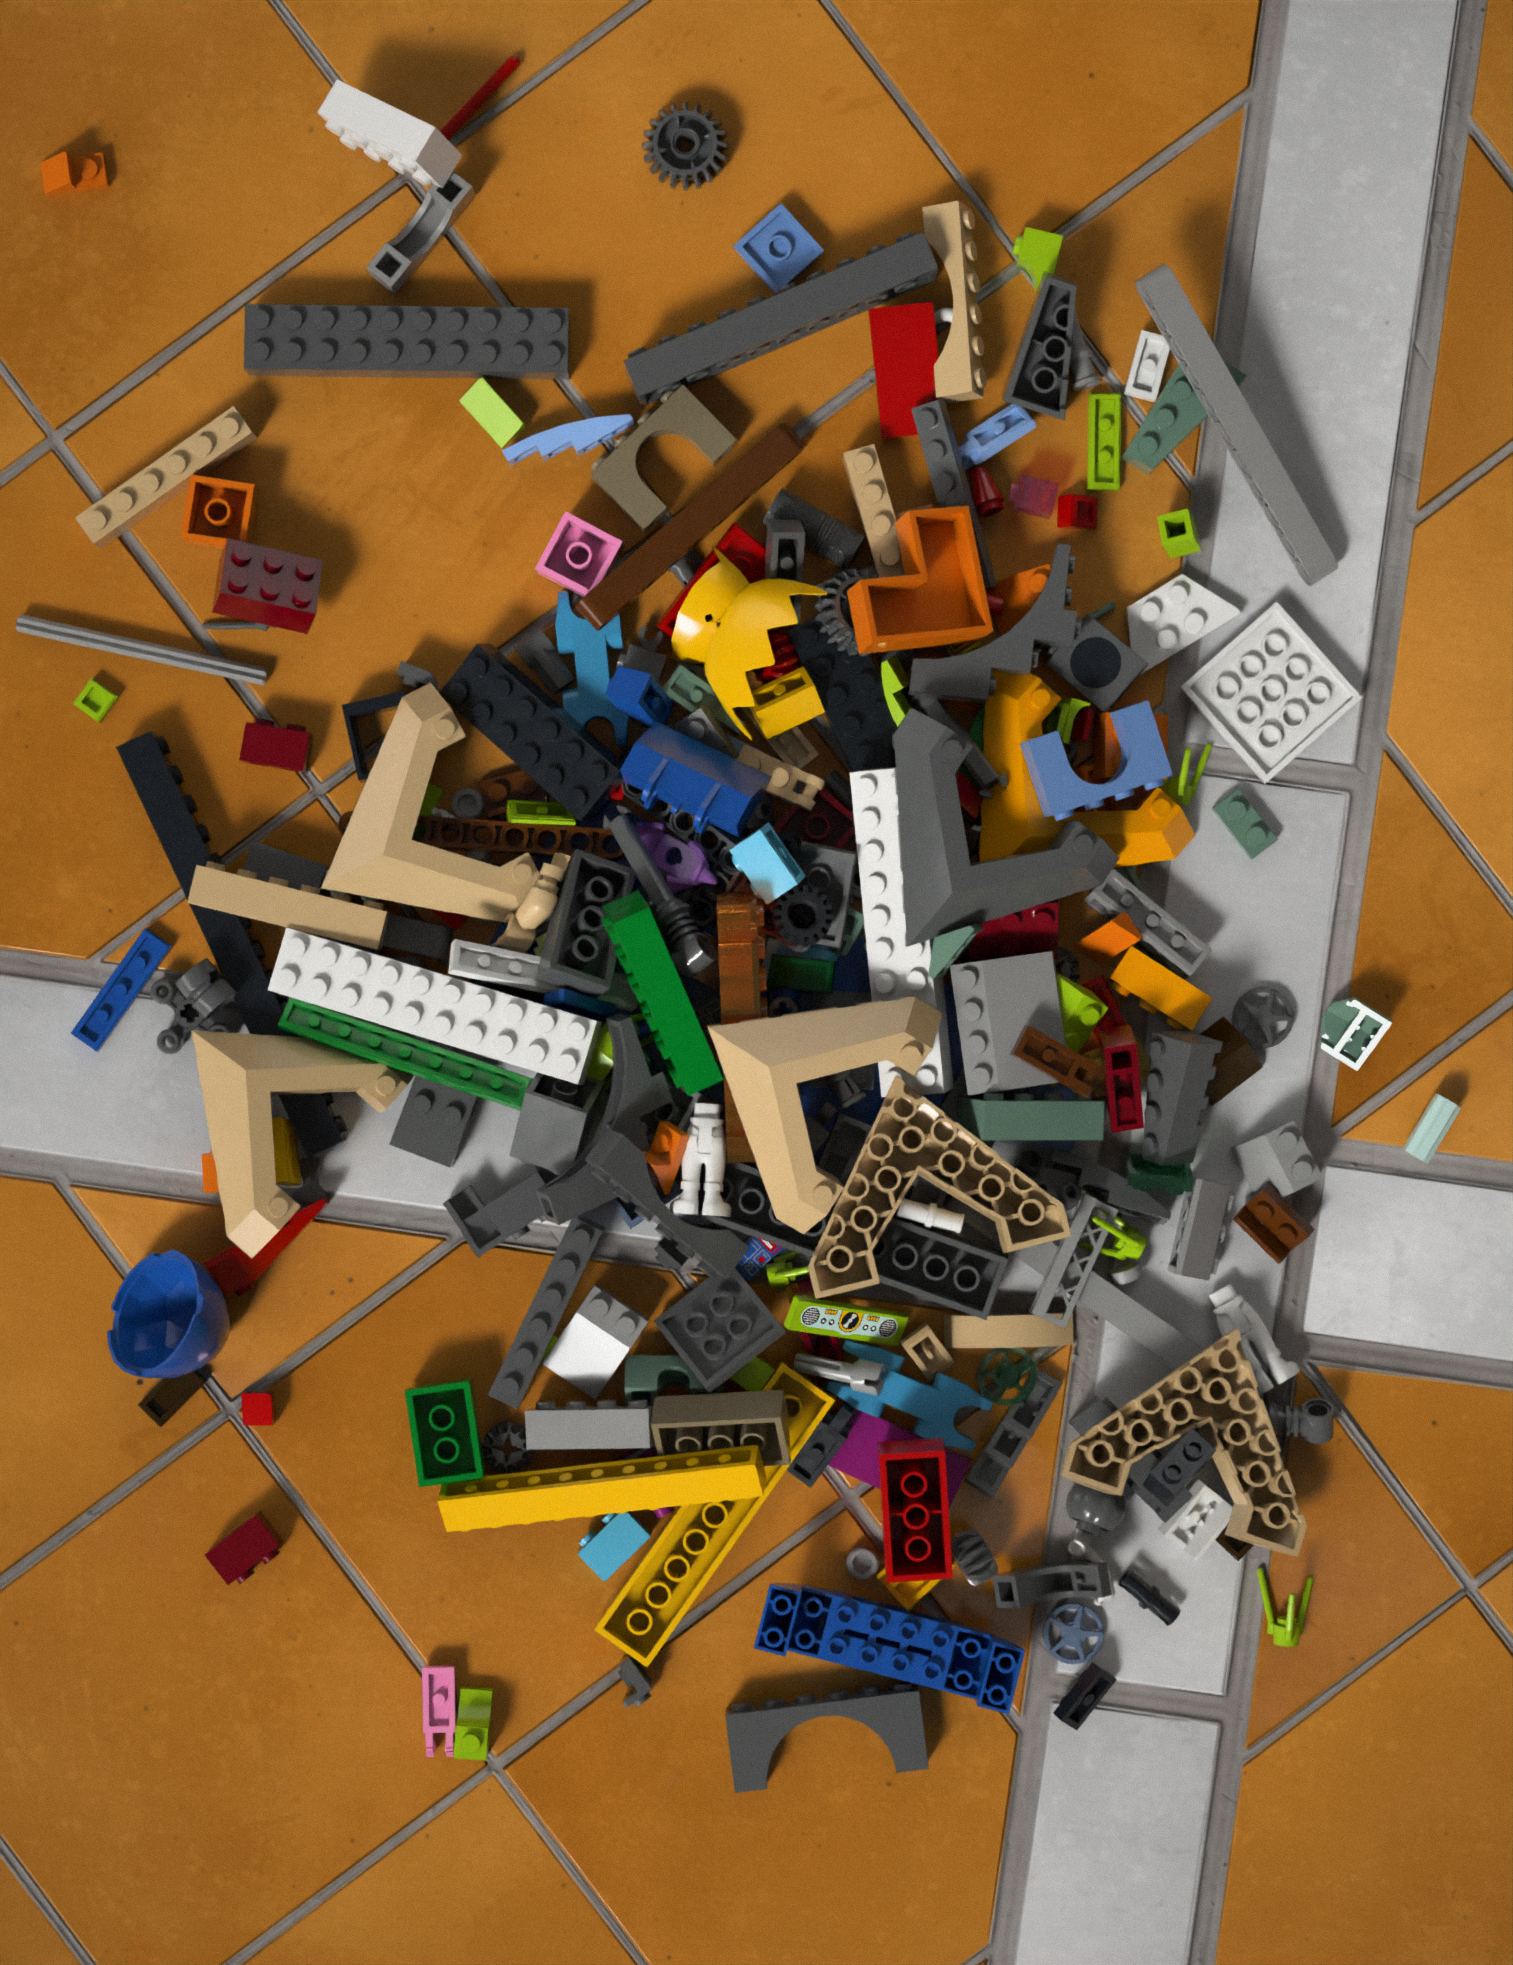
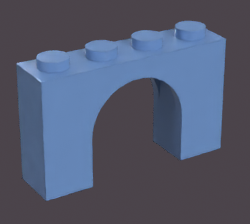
(1141, 764)

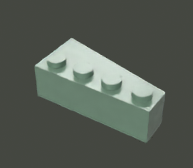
(1169, 422)
(1031, 1117)

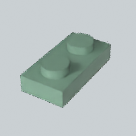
(1244, 824)

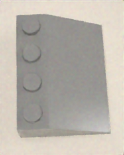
(992, 1008)

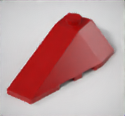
(237, 1270)

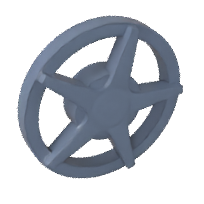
(1073, 1633)

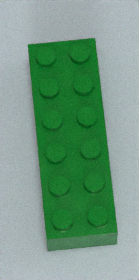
(662, 993)

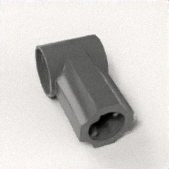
(541, 656)

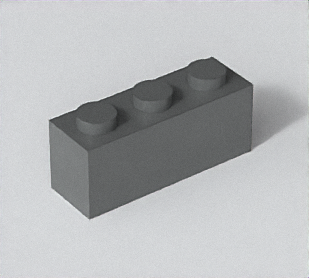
(785, 554)

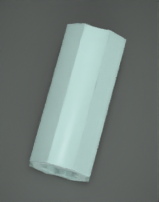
(1431, 1128)

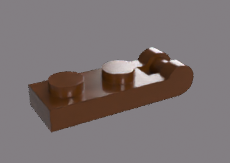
(1056, 1060)

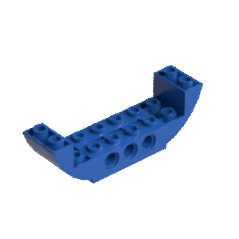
(890, 1642)

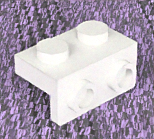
(1198, 1521)

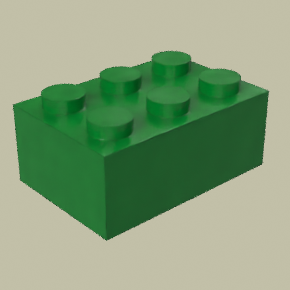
(445, 1432)

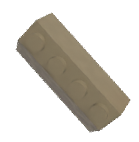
(722, 1422)

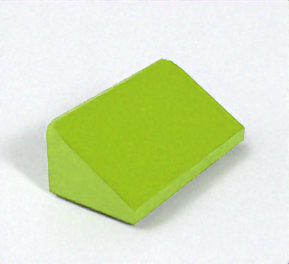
(492, 412)
(538, 813)

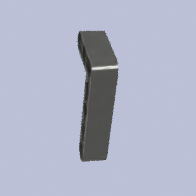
(720, 855)

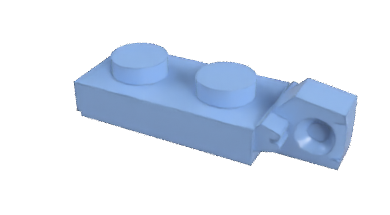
(995, 434)

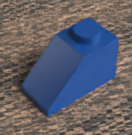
(639, 696)

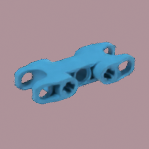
(592, 667)
(931, 1404)

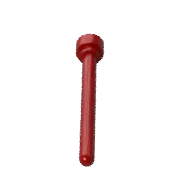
(480, 97)

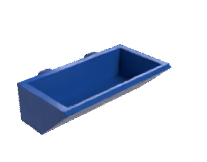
(694, 779)

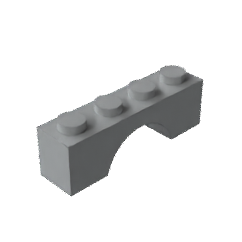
(405, 252)

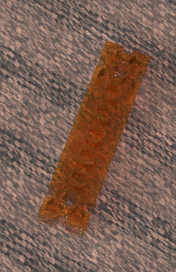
(740, 988)

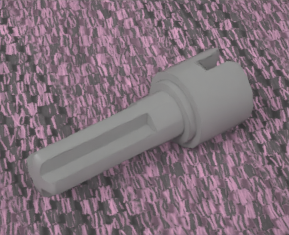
(862, 1375)

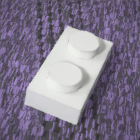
(1147, 366)

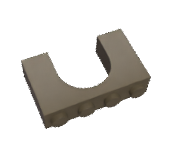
(679, 416)

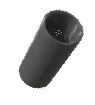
(843, 541)

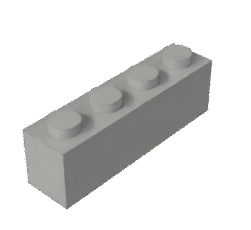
(589, 1426)

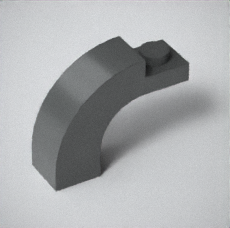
(1050, 1582)

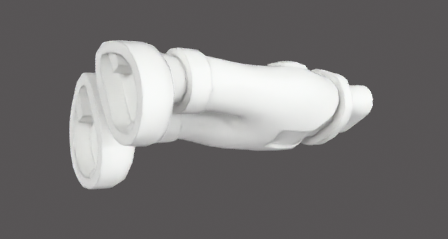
(704, 1146)
(1237, 1313)

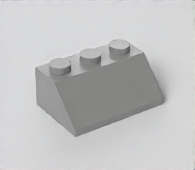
(1200, 1229)

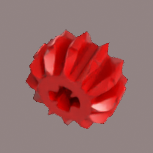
(783, 656)

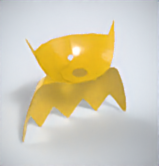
(738, 632)

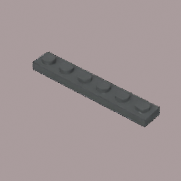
(948, 471)

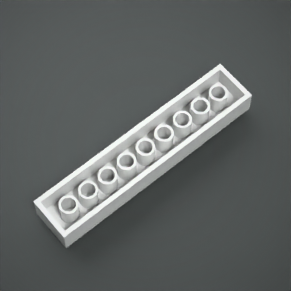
(893, 967)
(435, 1006)

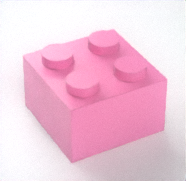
(578, 555)

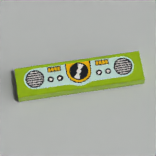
(846, 1321)

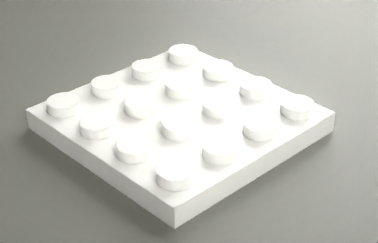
(1270, 692)

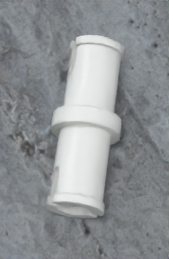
(930, 1215)

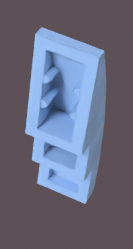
(582, 435)

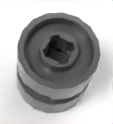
(206, 989)

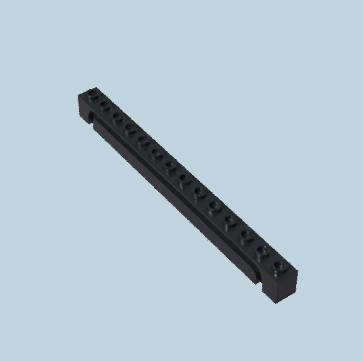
(226, 933)

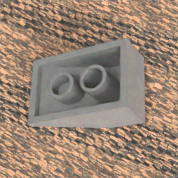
(595, 1341)

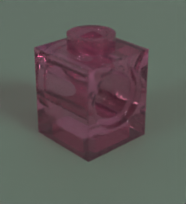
(1033, 496)

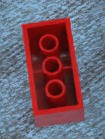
(914, 1510)

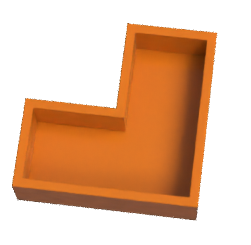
(937, 598)

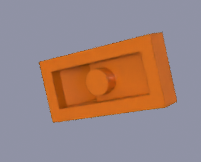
(74, 173)
(666, 1155)

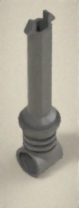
(975, 761)
(691, 949)
(1312, 1420)

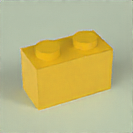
(786, 703)

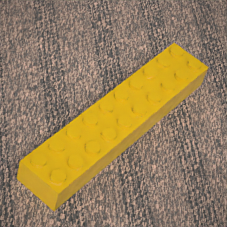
(700, 1539)

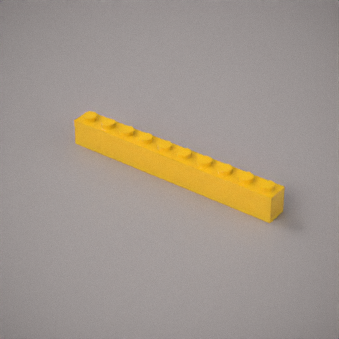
(603, 1488)

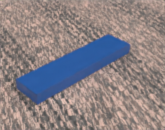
(121, 989)

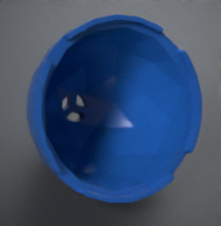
(167, 1318)

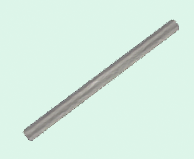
(142, 649)

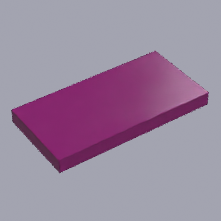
(859, 1452)

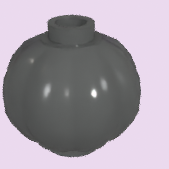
(1095, 1509)

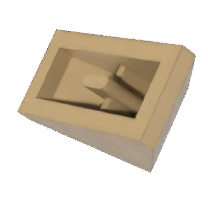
(927, 1351)

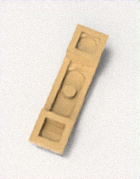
(1005, 1331)

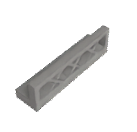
(1162, 934)
(1062, 1257)

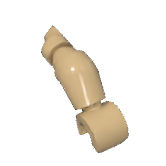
(535, 907)

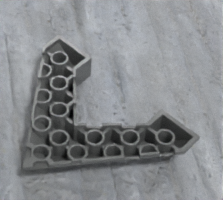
(939, 881)

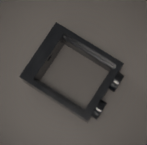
(361, 709)

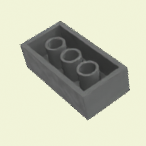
(576, 945)
(436, 1117)

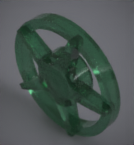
(1007, 1376)

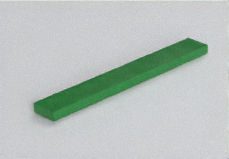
(404, 1053)

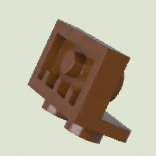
(507, 787)
(1273, 1223)

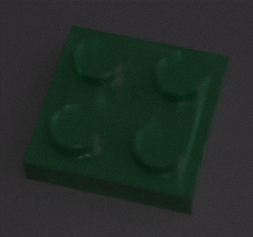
(1146, 1175)

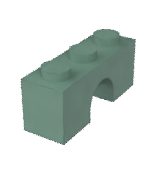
(650, 1374)

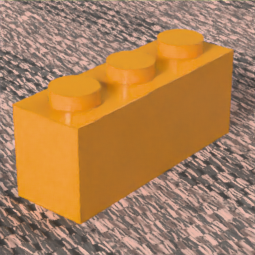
(1158, 989)

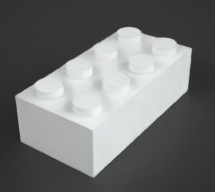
(389, 135)

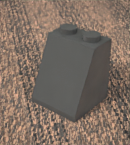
(555, 1121)

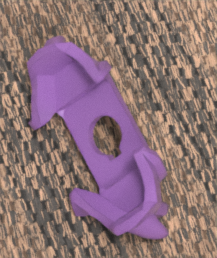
(693, 866)

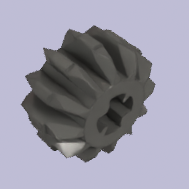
(973, 1557)

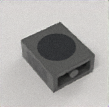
(1097, 664)

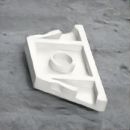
(1174, 619)

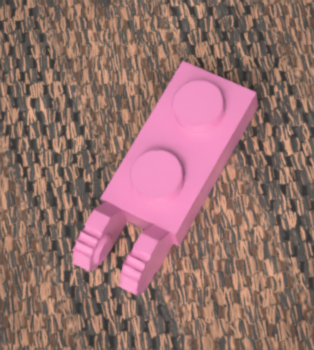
(439, 1706)

